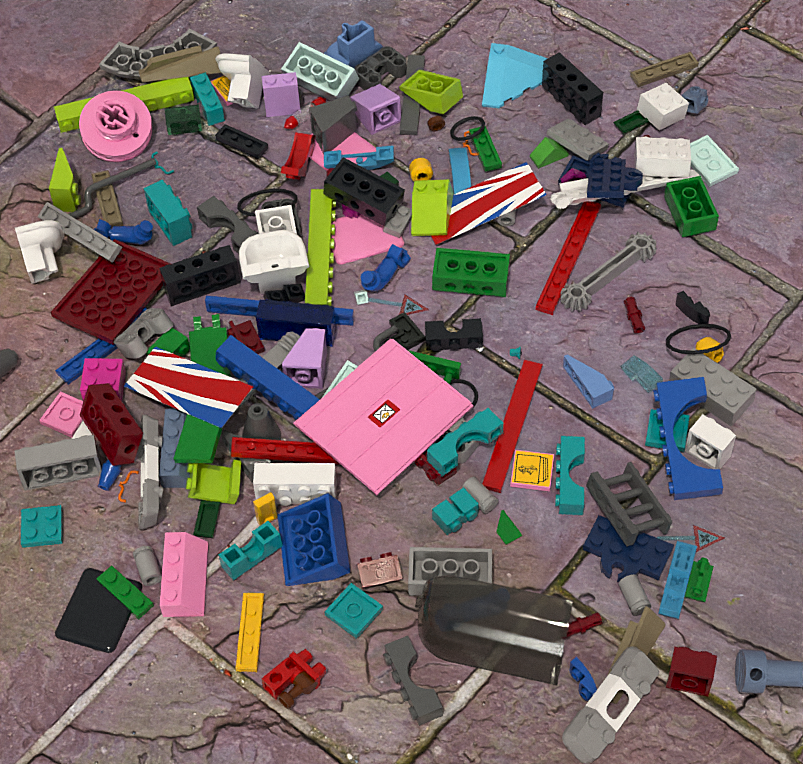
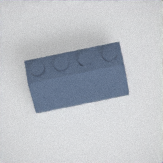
(171, 473)

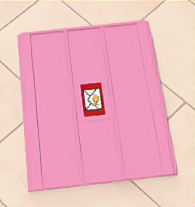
(383, 415)

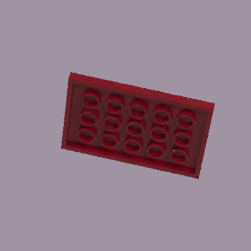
(111, 293)

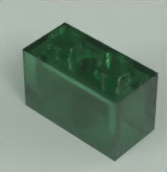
(183, 119)

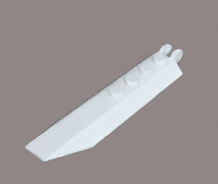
(576, 191)

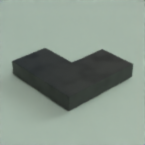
(408, 333)

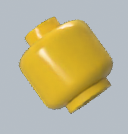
(420, 169)
(709, 342)

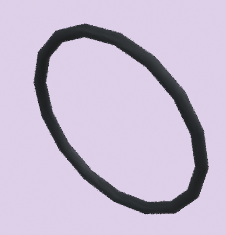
(261, 192)
(698, 351)

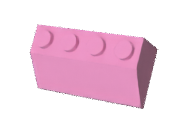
(183, 575)

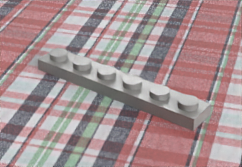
(81, 232)

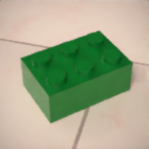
(691, 206)

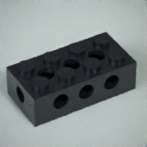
(572, 88)
(363, 191)
(200, 269)

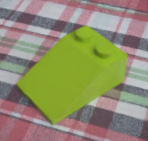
(433, 90)
(63, 186)
(431, 207)

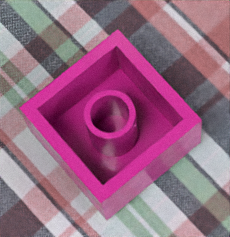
(101, 372)

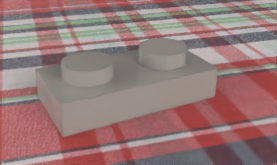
(398, 222)

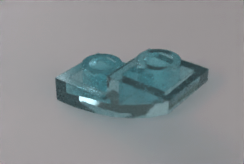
(640, 370)

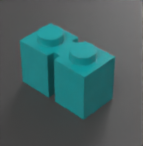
(451, 516)

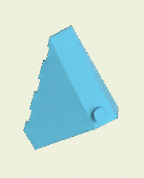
(510, 73)

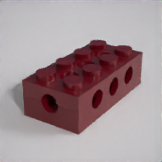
(111, 424)

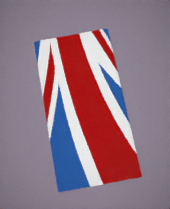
(491, 200)
(188, 387)

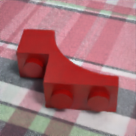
(298, 159)

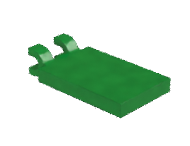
(205, 343)

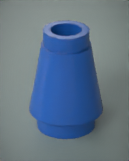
(108, 475)

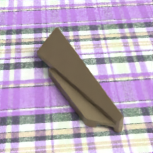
(181, 64)
(640, 635)

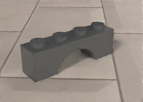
(216, 214)
(423, 702)

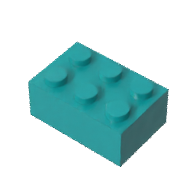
(168, 212)

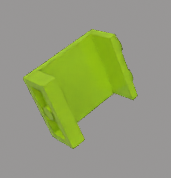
(214, 482)

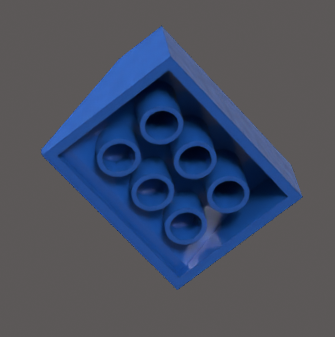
(313, 541)

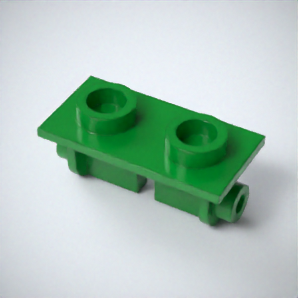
(699, 580)

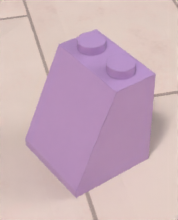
(280, 94)
(377, 108)
(307, 359)

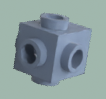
(697, 99)

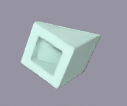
(361, 297)

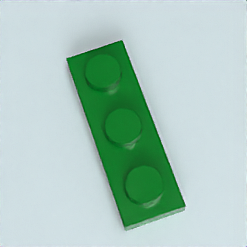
(486, 150)
(125, 592)

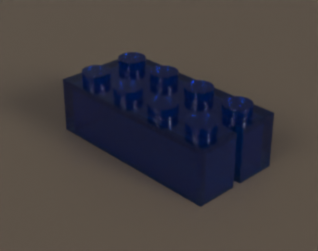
(279, 317)

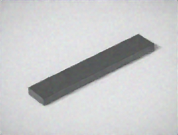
(410, 107)

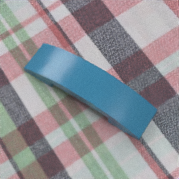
(383, 156)
(460, 169)

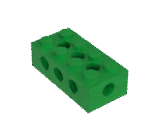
(470, 272)

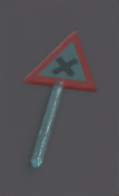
(408, 305)
(702, 537)

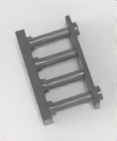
(619, 516)

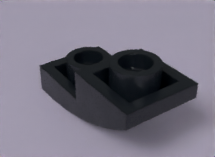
(290, 292)
(695, 312)

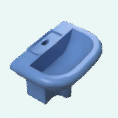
(354, 44)

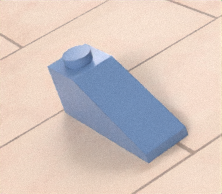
(589, 381)

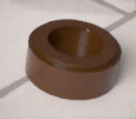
(436, 123)

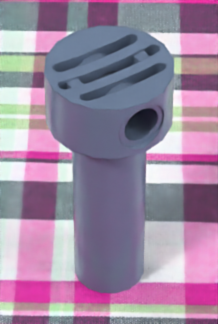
(765, 672)

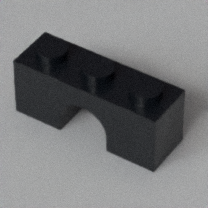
(468, 336)

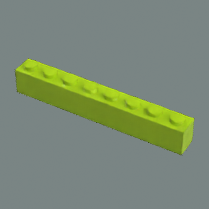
(153, 95)
(319, 249)

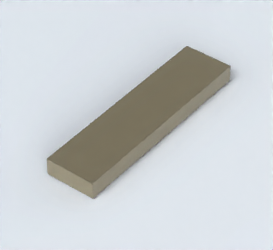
(664, 69)
(107, 200)

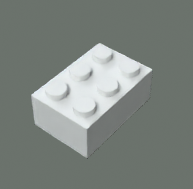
(662, 157)

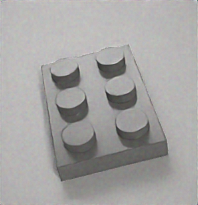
(577, 139)

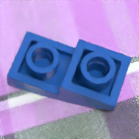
(580, 673)

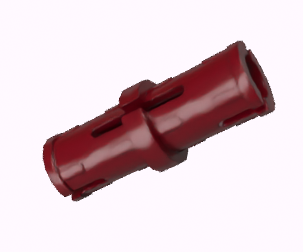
(634, 315)
(580, 624)

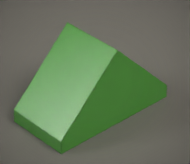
(548, 152)

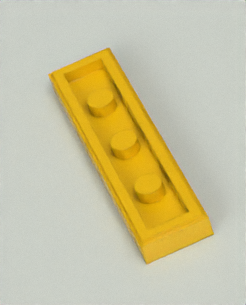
(250, 632)

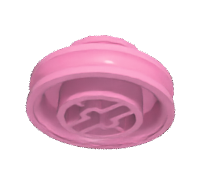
(111, 126)

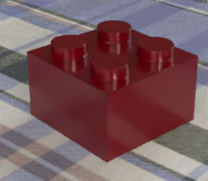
(691, 671)

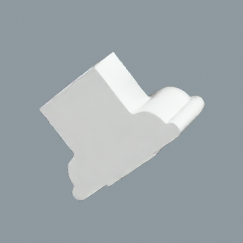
(245, 78)
(38, 246)
(273, 259)

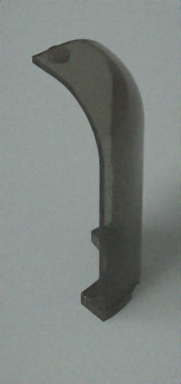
(494, 627)

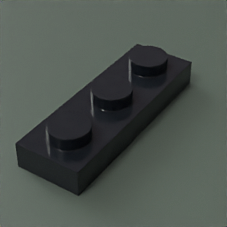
(241, 141)

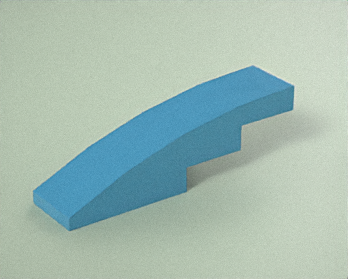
(677, 579)

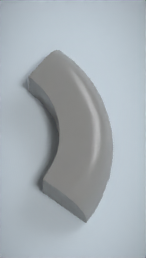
(127, 59)

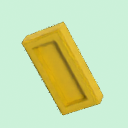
(265, 509)

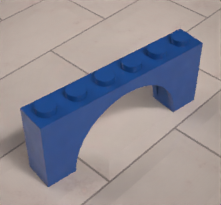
(686, 478)

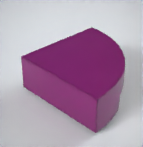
(573, 175)

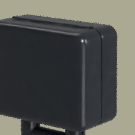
(94, 615)

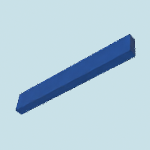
(74, 367)

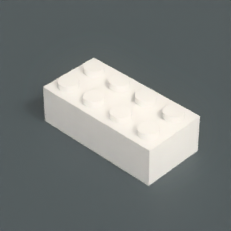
(294, 481)

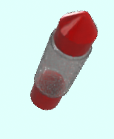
(302, 114)

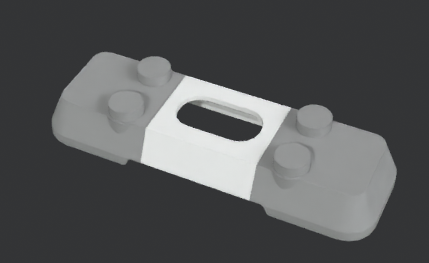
(150, 490)
(592, 727)

